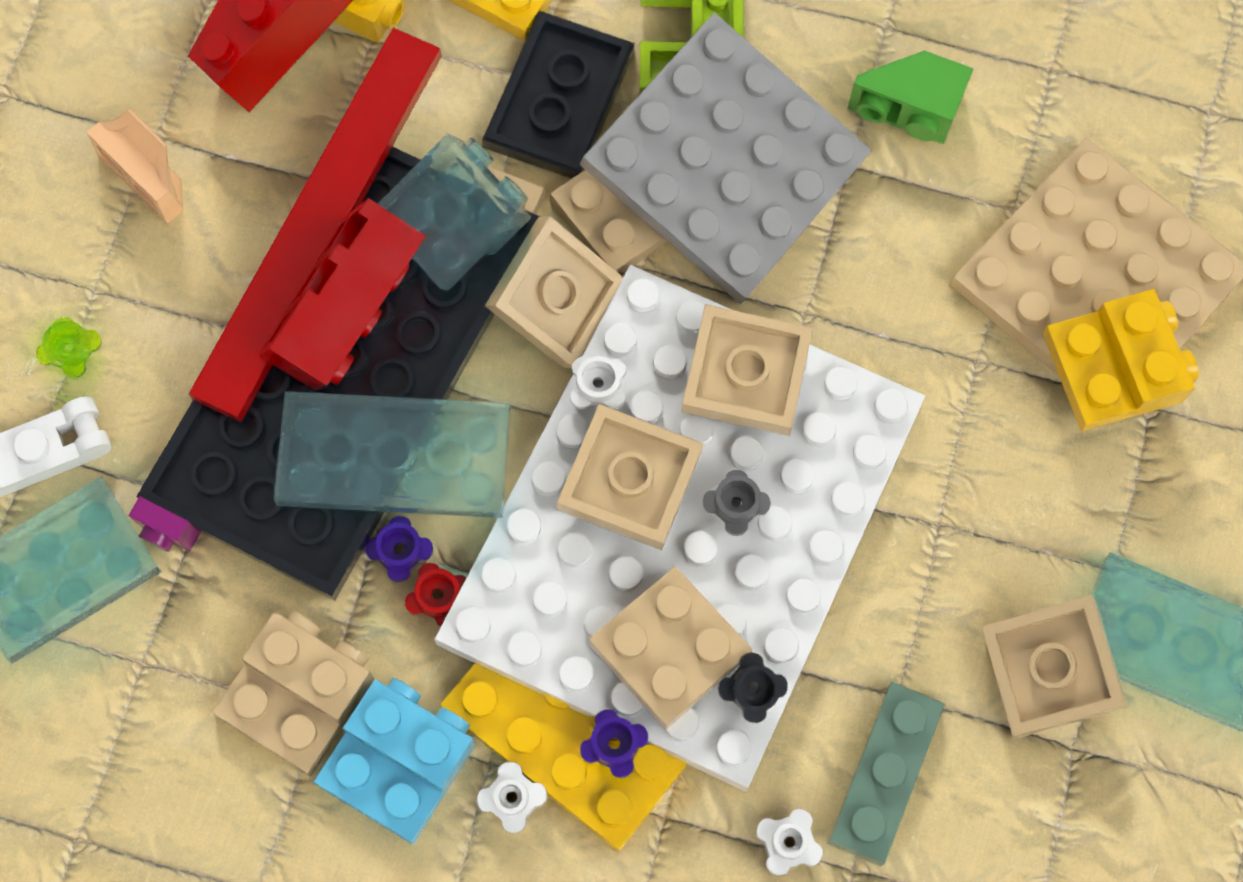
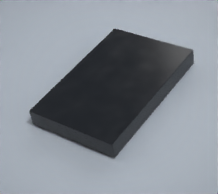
(558, 95)

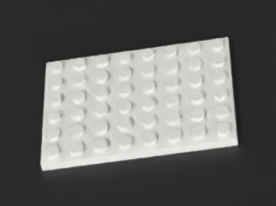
(558, 580)

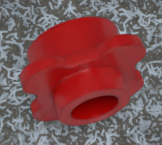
(431, 579)

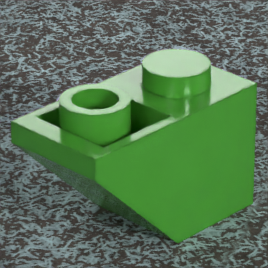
(913, 94)

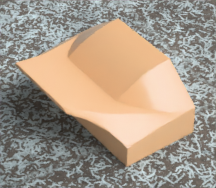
(140, 162)

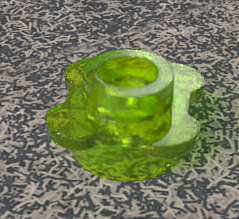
(65, 332)

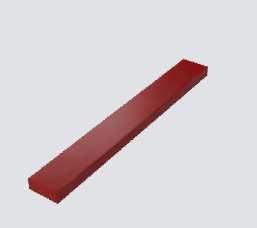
(332, 191)

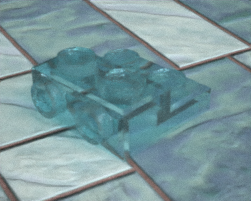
(457, 208)

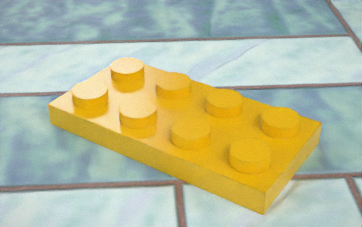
(546, 743)

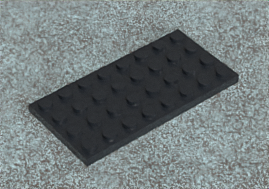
(226, 469)

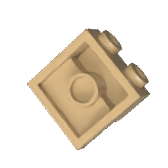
(295, 691)

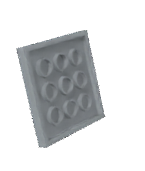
(725, 157)

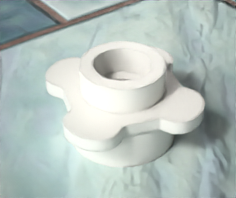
(602, 368)
(495, 797)
(781, 857)

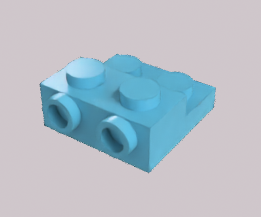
(396, 759)

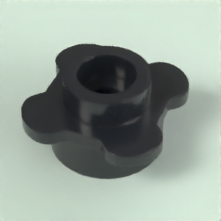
(770, 687)

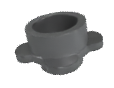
(741, 487)

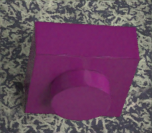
(162, 526)

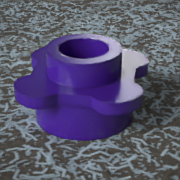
(395, 533)
(609, 727)

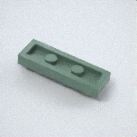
(886, 774)

